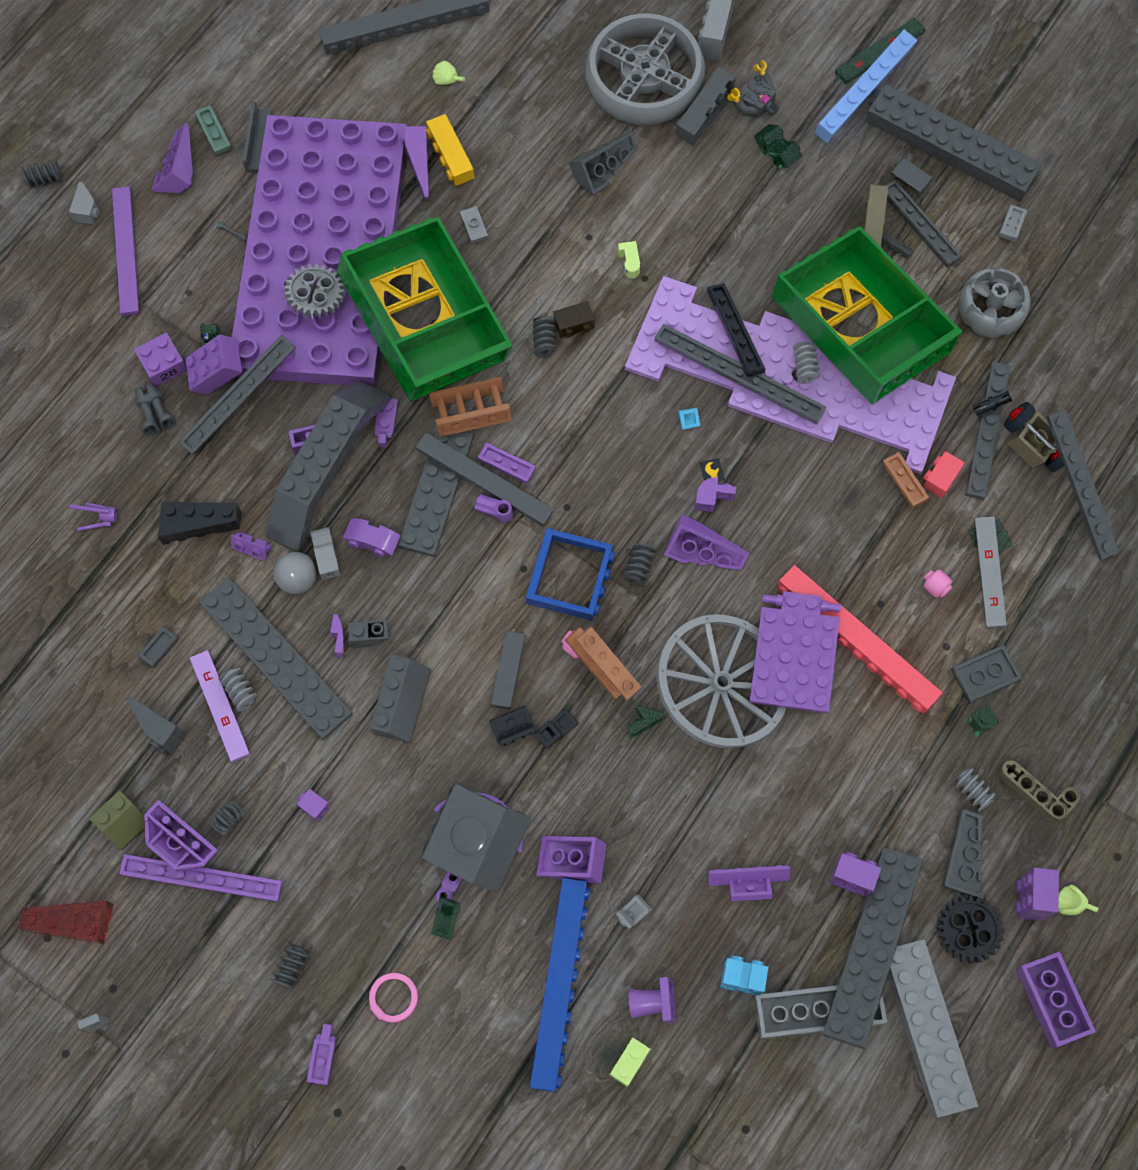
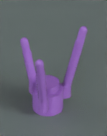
(107, 514)

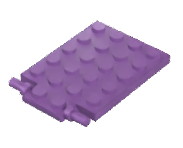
(795, 653)

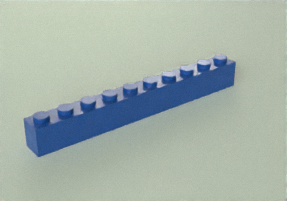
(558, 986)

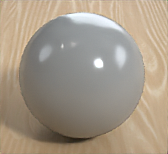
(295, 573)

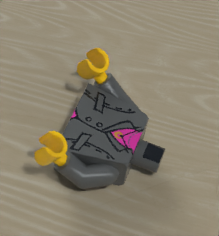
(757, 95)

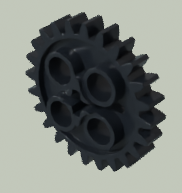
(952, 932)

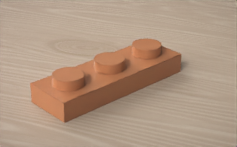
(905, 480)

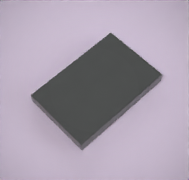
(986, 673)

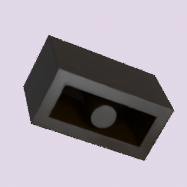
(574, 319)

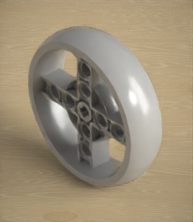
(645, 69)

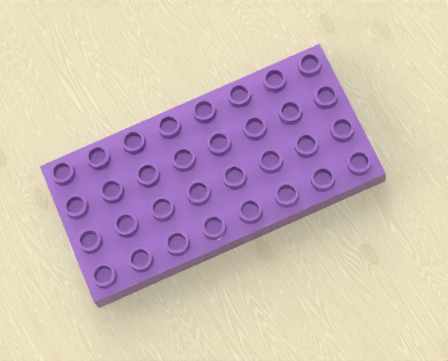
(315, 196)

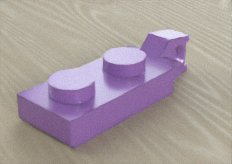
(386, 422)
(322, 1056)

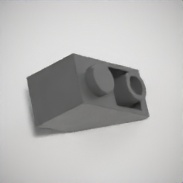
(367, 633)

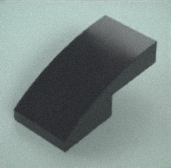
(556, 728)

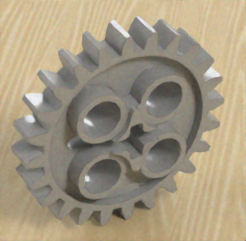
(298, 286)

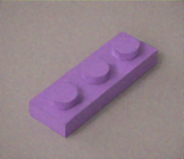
(506, 463)

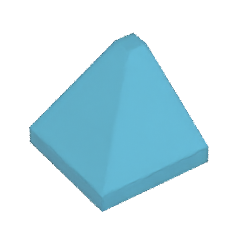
(688, 418)

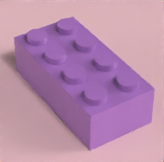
(1055, 1000)

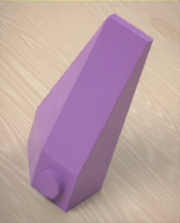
(699, 544)

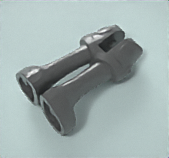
(153, 399)

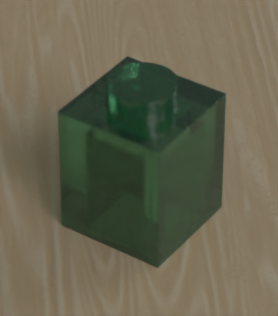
(982, 720)

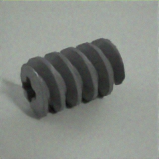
(42, 174)
(544, 336)
(637, 564)
(290, 966)

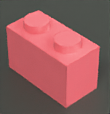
(943, 474)

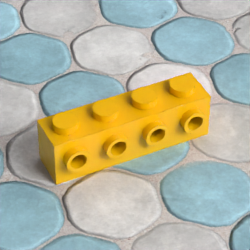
(450, 150)

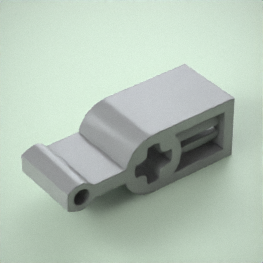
(325, 553)

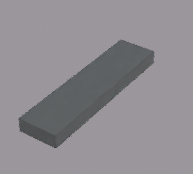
(508, 669)

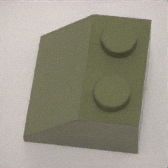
(119, 820)

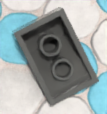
(161, 732)

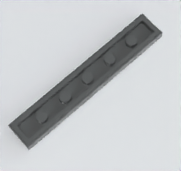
(922, 224)

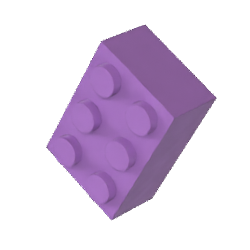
(213, 364)
(1038, 894)

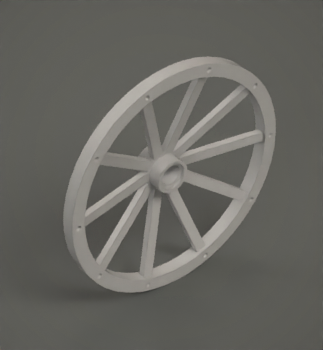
(713, 686)

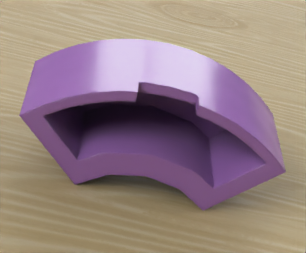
(379, 540)

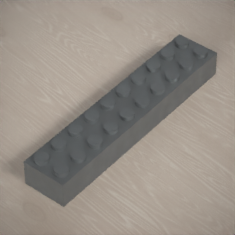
(953, 142)

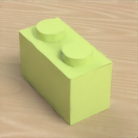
(630, 1062)

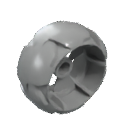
(1005, 291)

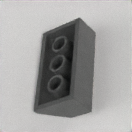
(400, 699)

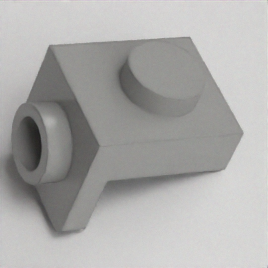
(633, 912)

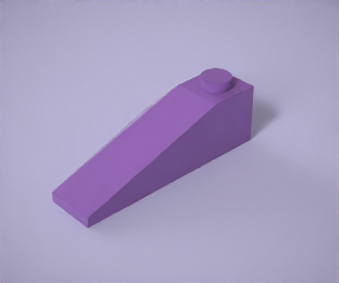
(416, 150)
(177, 165)

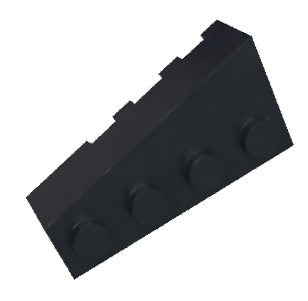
(196, 519)

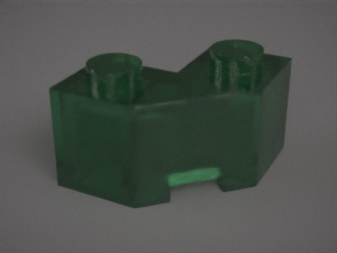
(772, 142)

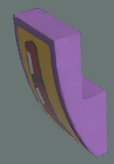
(338, 633)

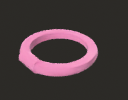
(378, 1011)

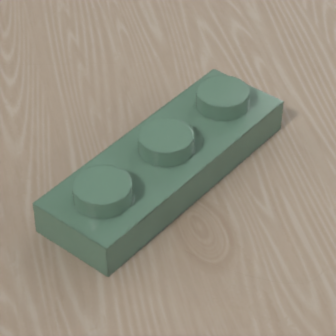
(213, 130)

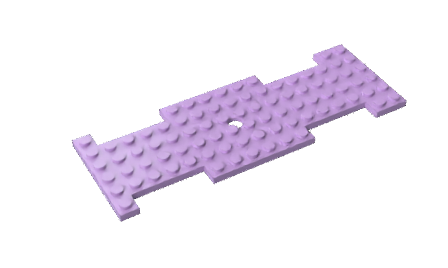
(901, 419)

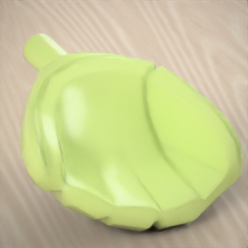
(445, 74)
(1073, 901)

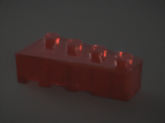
(71, 921)

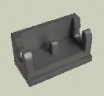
(912, 176)

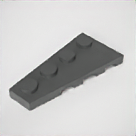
(965, 857)

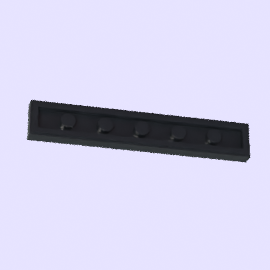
(736, 330)

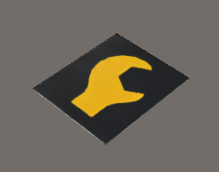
(711, 469)

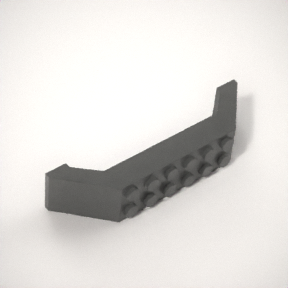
(321, 461)

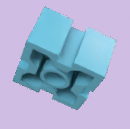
(744, 976)

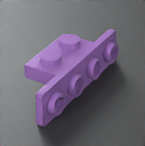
(749, 882)

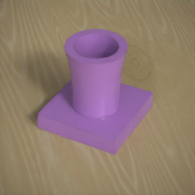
(654, 1001)

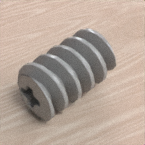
(806, 362)
(237, 689)
(974, 789)

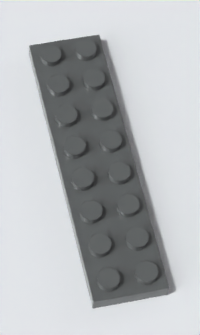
(433, 499)

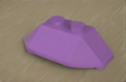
(175, 839)

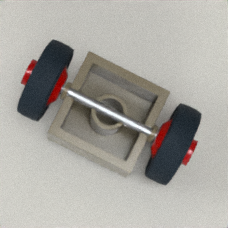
(1032, 437)

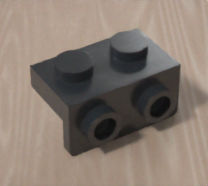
(512, 726)

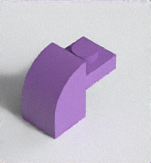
(710, 491)

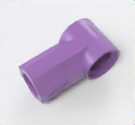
(493, 507)

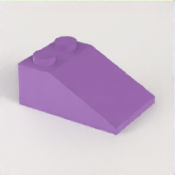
(572, 858)

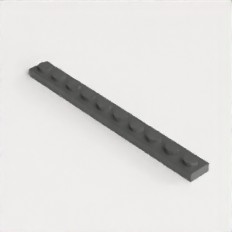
(734, 371)

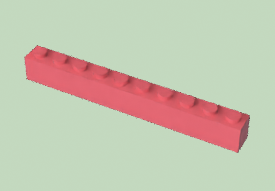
(869, 647)

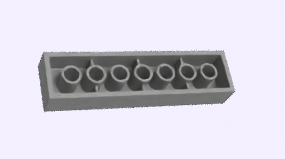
(930, 1031)

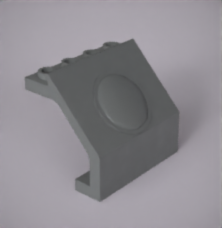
(475, 838)

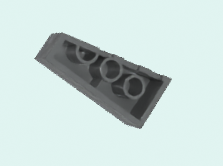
(706, 106)

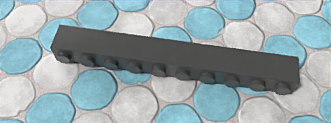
(397, 22)

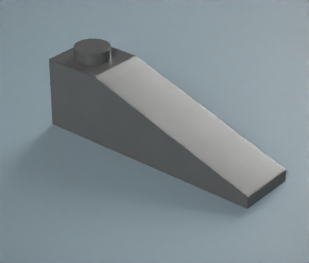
(599, 164)

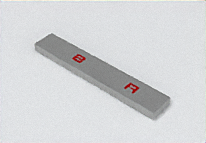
(990, 572)

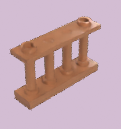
(475, 419)
(602, 663)

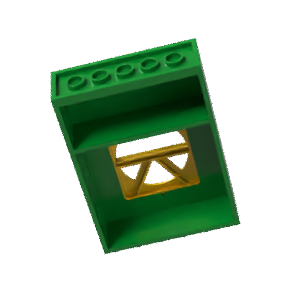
(909, 329)
(464, 335)

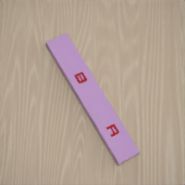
(220, 706)

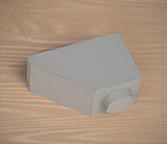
(84, 206)

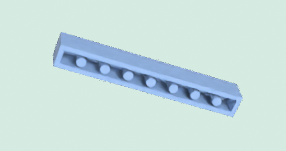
(865, 86)

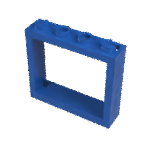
(560, 606)

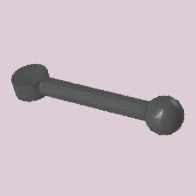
(220, 224)

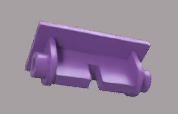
(243, 543)

